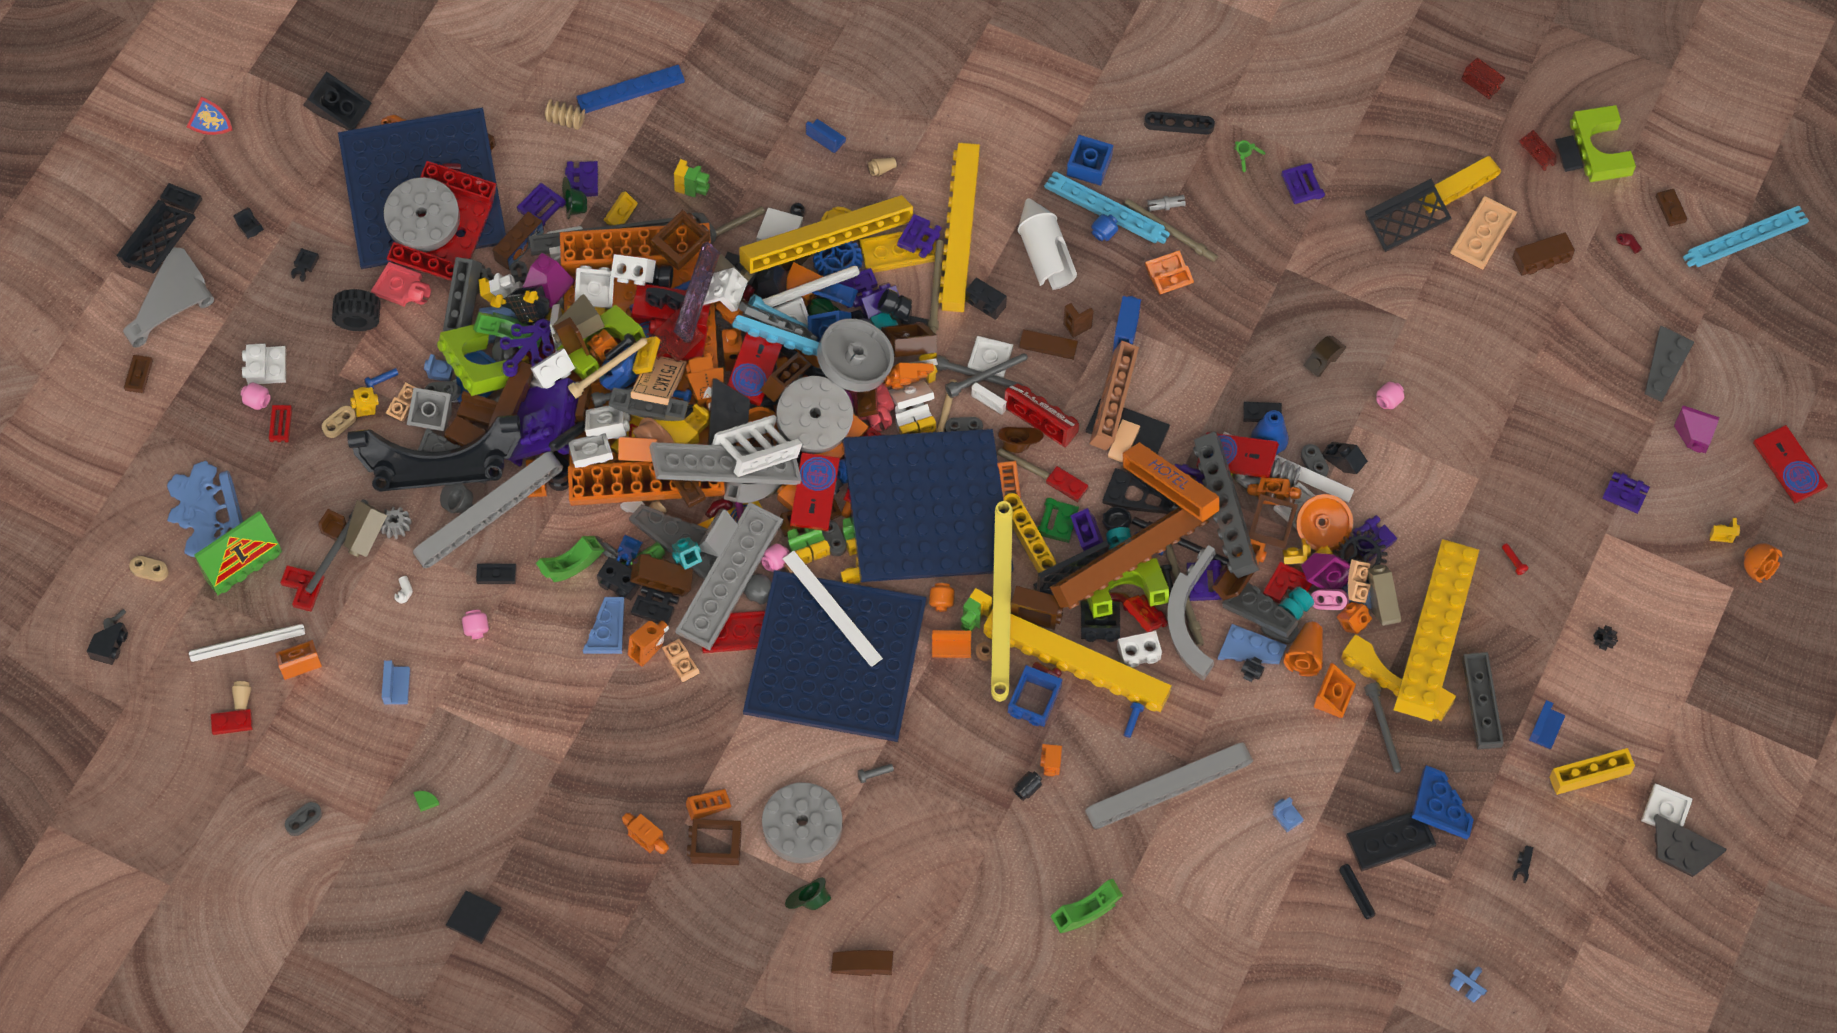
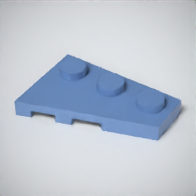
(608, 629)
(1247, 644)

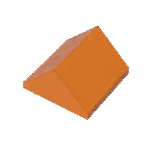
(298, 659)
(1335, 692)

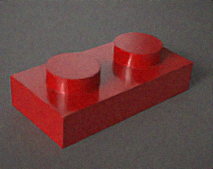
(1067, 484)
(231, 722)

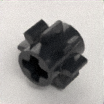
(1605, 637)
(1252, 669)

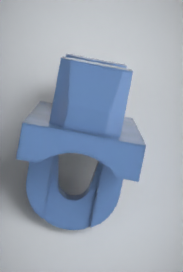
(1475, 991)

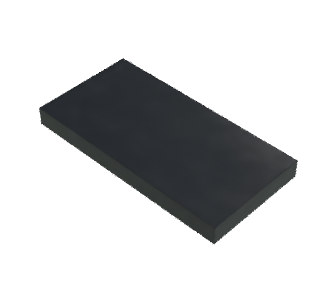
(1151, 432)
(1390, 841)

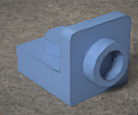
(438, 369)
(1287, 814)

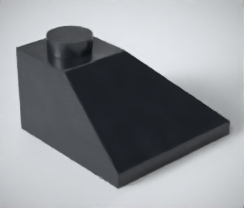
(770, 282)

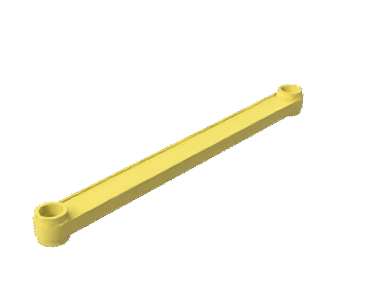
(1001, 601)

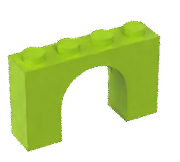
(1600, 165)
(617, 324)
(475, 377)
(1147, 577)

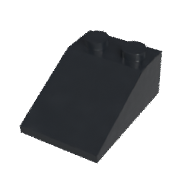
(337, 102)

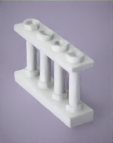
(757, 459)

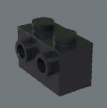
(985, 298)
(617, 578)

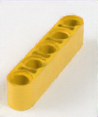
(1464, 182)
(1029, 527)

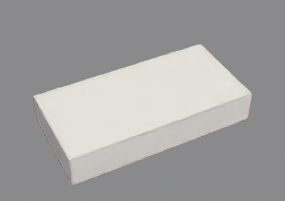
(988, 398)

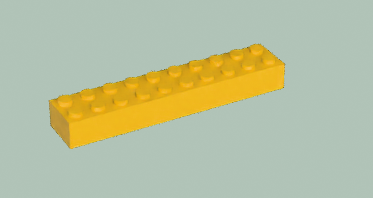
(1436, 630)

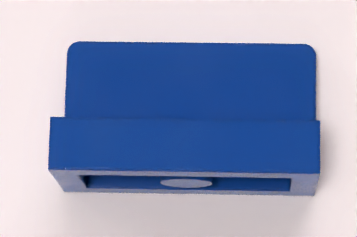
(825, 135)
(839, 294)
(1547, 726)

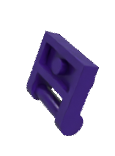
(1297, 185)
(538, 200)
(1200, 590)

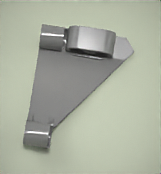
(172, 291)

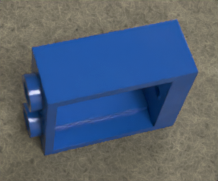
(1127, 320)
(1041, 679)

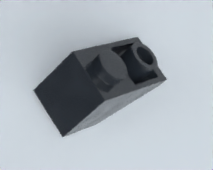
(1345, 457)
(107, 643)

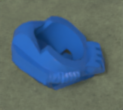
(620, 375)

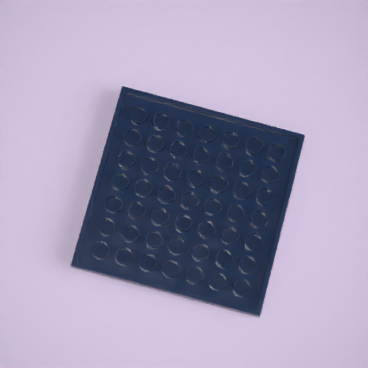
(391, 153)
(923, 503)
(813, 672)

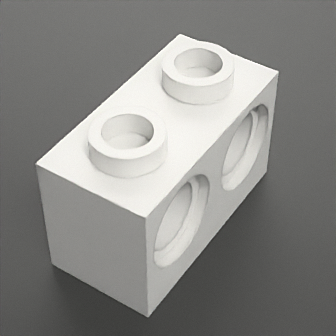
(633, 268)
(1138, 644)

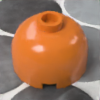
(1761, 561)

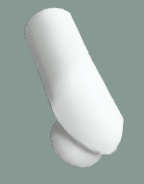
(406, 591)

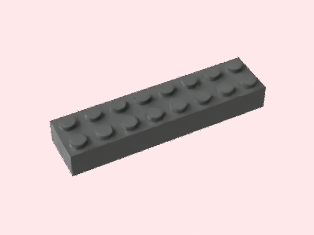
(1482, 701)

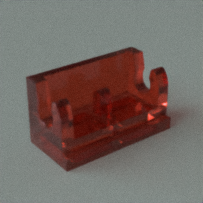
(1483, 78)
(1538, 149)

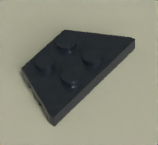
(727, 409)
(1683, 848)

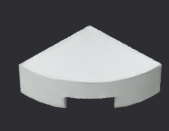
(631, 506)

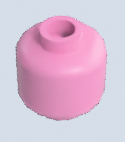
(1390, 395)
(255, 396)
(773, 557)
(475, 624)

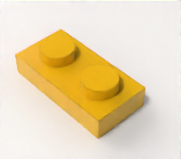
(621, 210)
(646, 356)

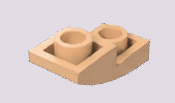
(400, 406)
(1124, 440)
(1357, 585)
(680, 660)

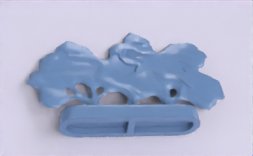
(199, 507)

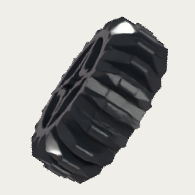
(1369, 552)

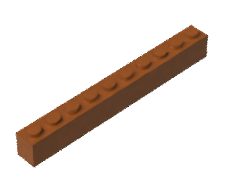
(1125, 557)

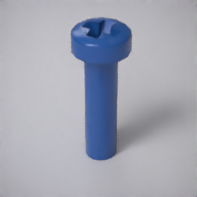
(380, 378)
(686, 395)
(1136, 709)

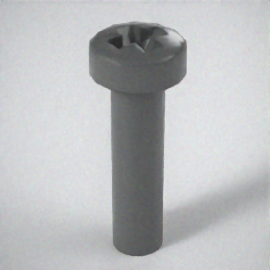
(863, 775)

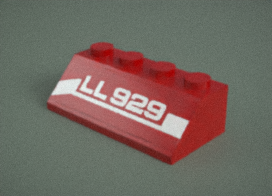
(1041, 414)

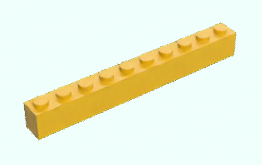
(960, 229)
(825, 234)
(1085, 663)

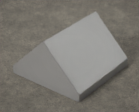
(430, 409)
(718, 534)

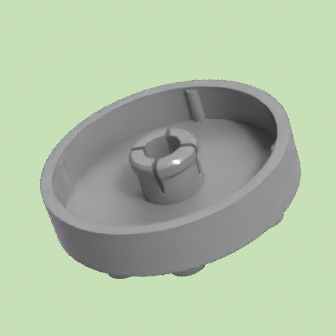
(420, 197)
(872, 355)
(829, 402)
(796, 804)

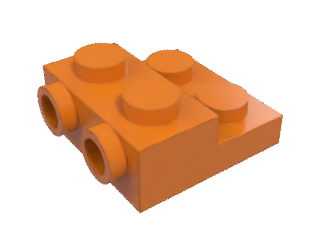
(907, 373)

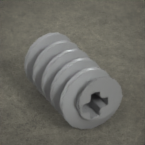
(1283, 472)

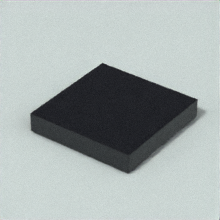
(473, 917)

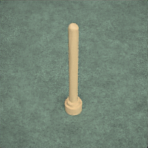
(578, 387)

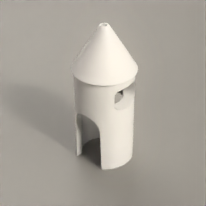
(1046, 246)

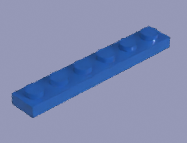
(630, 89)

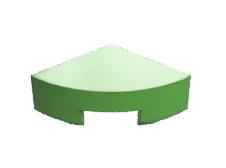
(425, 800)

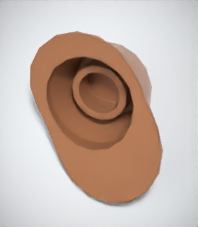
(651, 429)

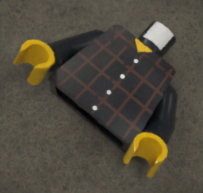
(527, 303)

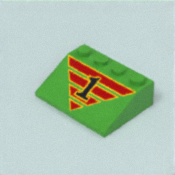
(238, 553)

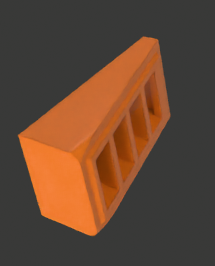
(1007, 466)
(709, 810)

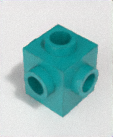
(686, 552)

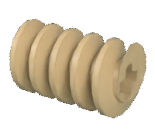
(563, 115)

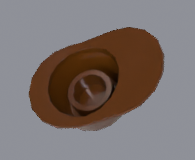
(1019, 439)

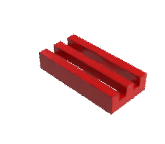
(279, 437)

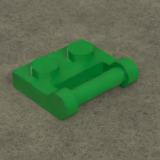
(1063, 524)

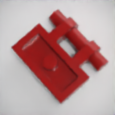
(1146, 615)

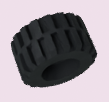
(356, 310)

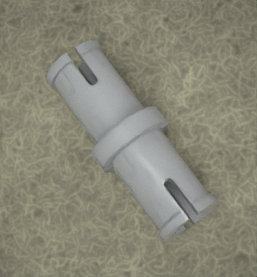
(1166, 203)

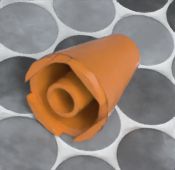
(1306, 651)

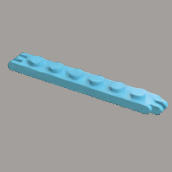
(1102, 205)
(1746, 237)
(776, 335)

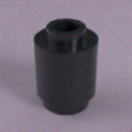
(1027, 785)

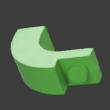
(499, 325)
(572, 561)
(1088, 909)

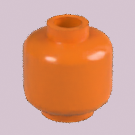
(941, 597)

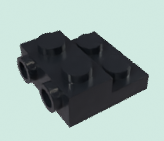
(1101, 627)

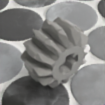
(401, 523)

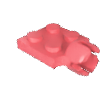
(401, 286)
(885, 405)

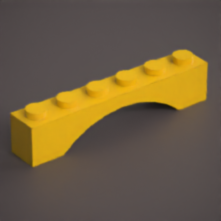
(1362, 656)

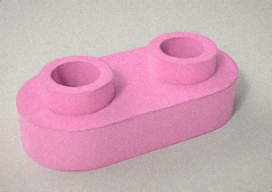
(1330, 599)

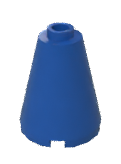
(1272, 428)

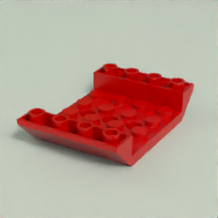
(474, 203)

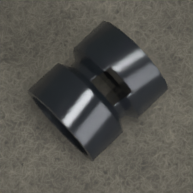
(662, 276)
(893, 304)
(560, 481)

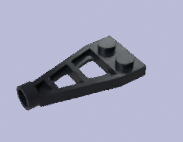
(1119, 486)

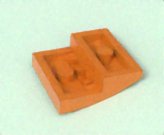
(1169, 272)

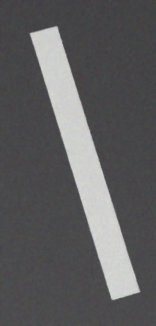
(1319, 481)
(832, 608)

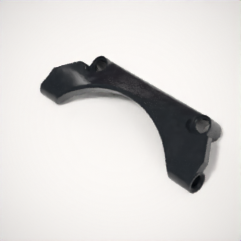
(417, 469)

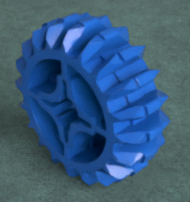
(843, 253)

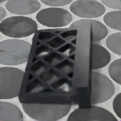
(1400, 201)
(148, 231)
(1061, 570)

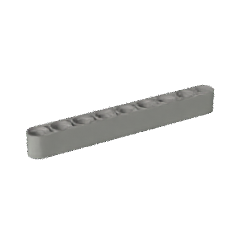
(487, 509)
(1168, 785)

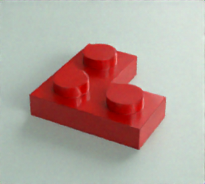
(1285, 578)
(299, 580)

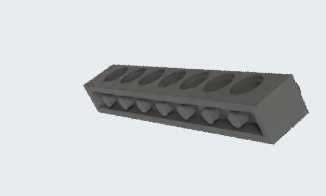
(1237, 527)

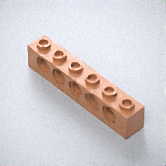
(1114, 395)

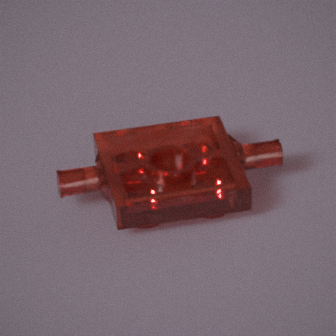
(671, 342)

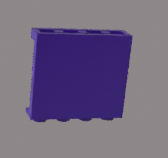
(540, 398)

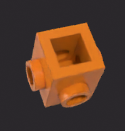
(601, 344)
(1354, 617)

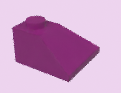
(551, 276)
(1696, 428)
(1326, 571)

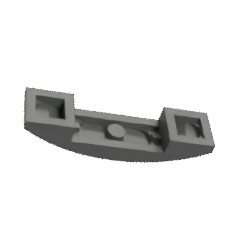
(623, 402)

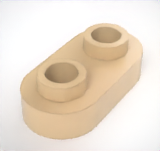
(338, 422)
(147, 568)

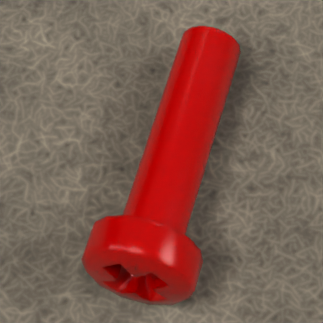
(1520, 568)

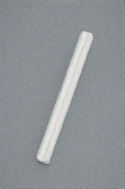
(812, 286)
(246, 642)

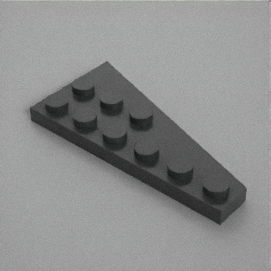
(668, 530)

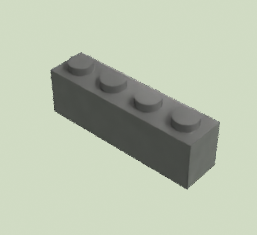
(462, 293)

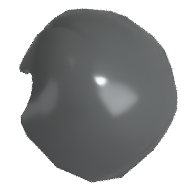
(758, 588)

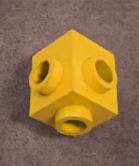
(364, 401)

